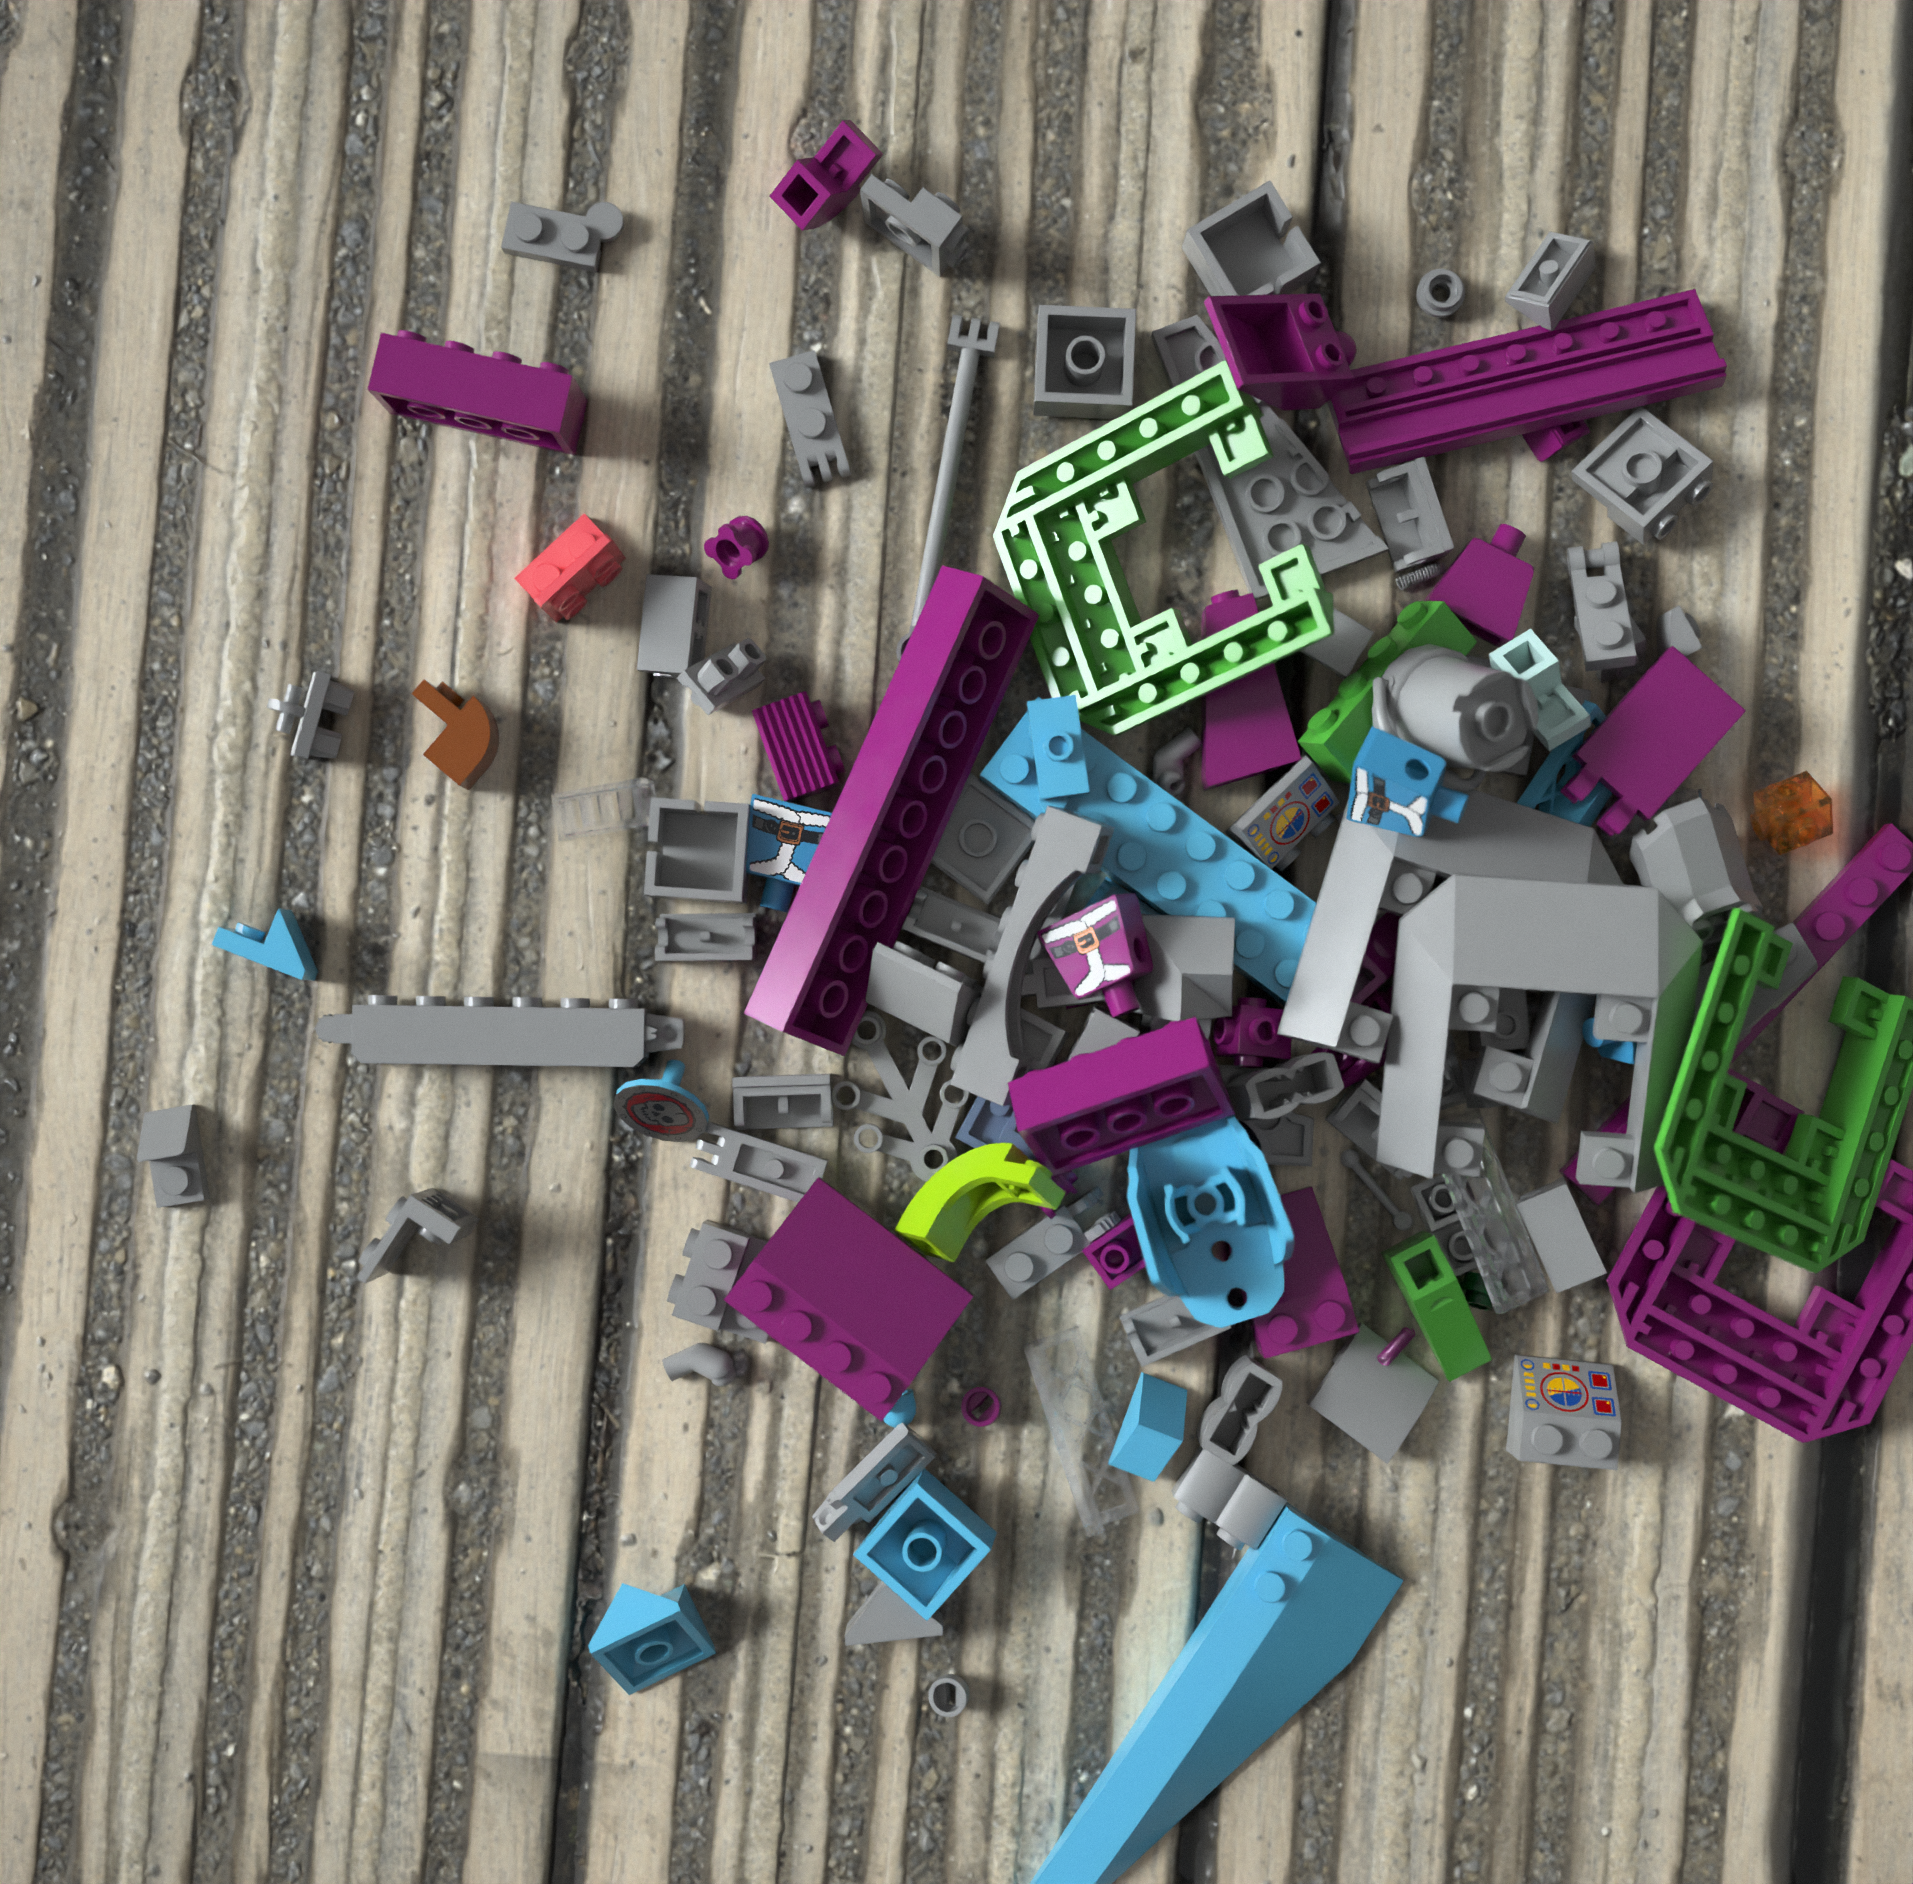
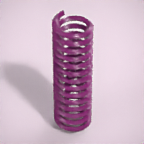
(1395, 1344)

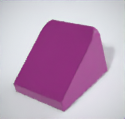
(1552, 440)

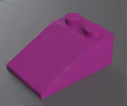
(1315, 1293)

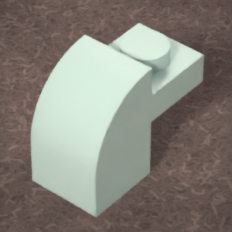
(1558, 711)

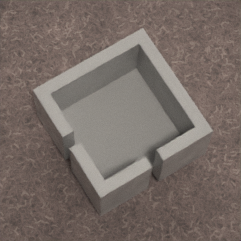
(1241, 248)
(701, 852)

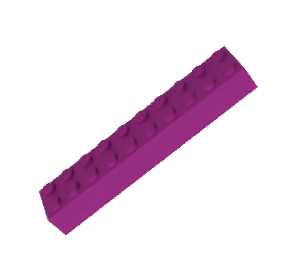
(893, 809)

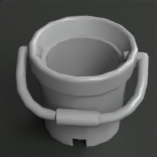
(1455, 711)

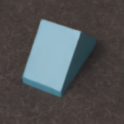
(1150, 1428)

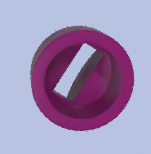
(974, 1399)

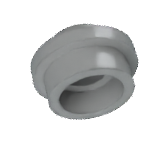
(1447, 281)

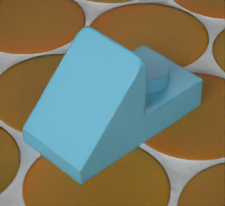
(282, 950)

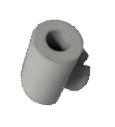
(1169, 761)
(704, 1360)

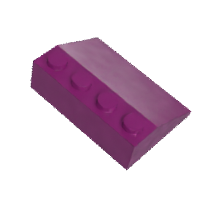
(849, 1298)

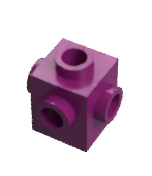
(1251, 1034)

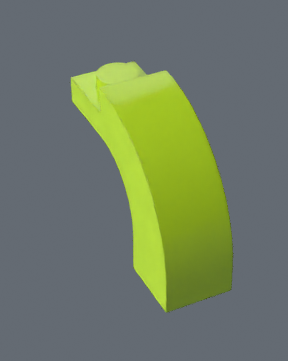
(967, 1191)

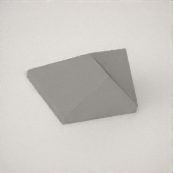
(1189, 967)

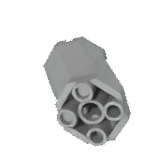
(1697, 868)

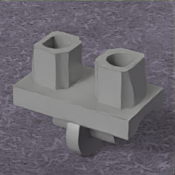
(724, 675)
(321, 695)

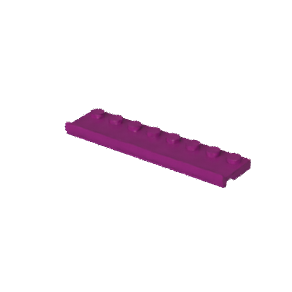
(1526, 381)

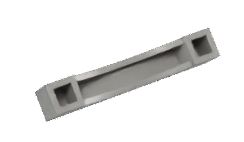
(1063, 852)

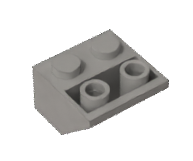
(924, 997)

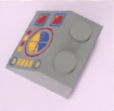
(1285, 815)
(1564, 1413)

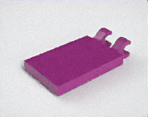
(1652, 740)

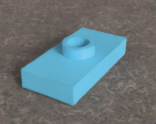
(1058, 747)

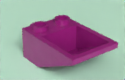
(1282, 348)

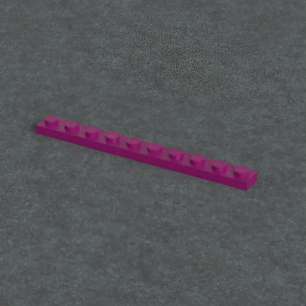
(1825, 928)

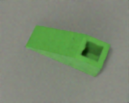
(1437, 1303)

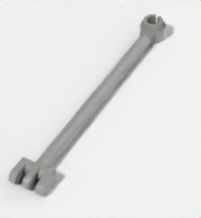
(970, 348)

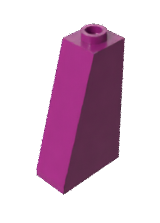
(1246, 721)

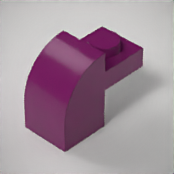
(828, 182)

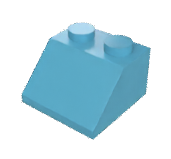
(926, 1544)

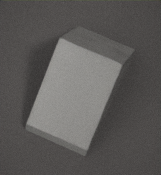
(889, 1618)

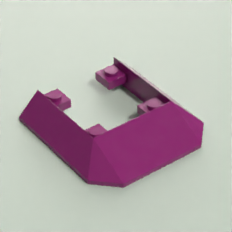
(1799, 1378)

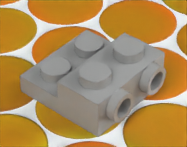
(924, 228)
(1645, 475)
(716, 1264)

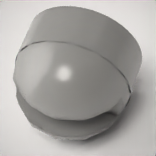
(940, 1695)

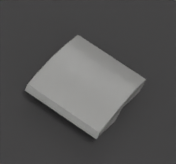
(1370, 1399)

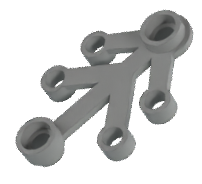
(905, 1104)

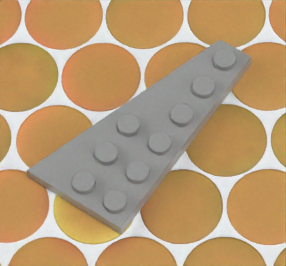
(1279, 500)

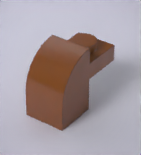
(469, 740)

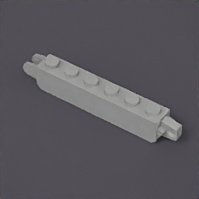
(502, 1035)

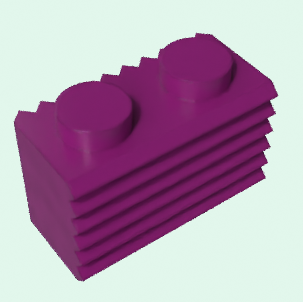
(797, 746)

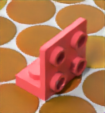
(571, 569)

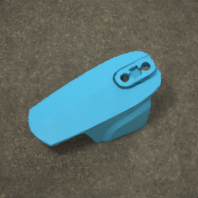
(1204, 1191)

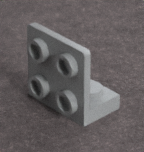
(427, 1213)

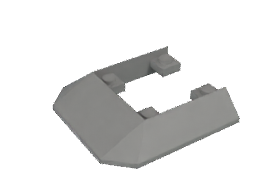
(1396, 871)
(1547, 937)

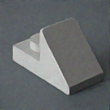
(175, 1155)

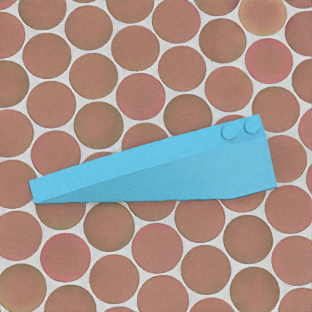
(1253, 1662)

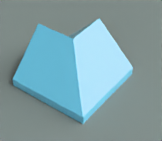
(649, 1637)

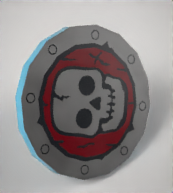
(662, 1107)

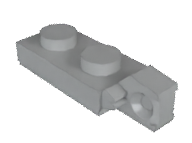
(874, 1481)

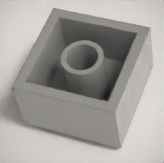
(1084, 361)

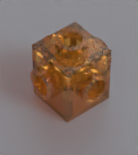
(1792, 813)

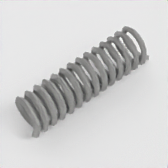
(1414, 576)

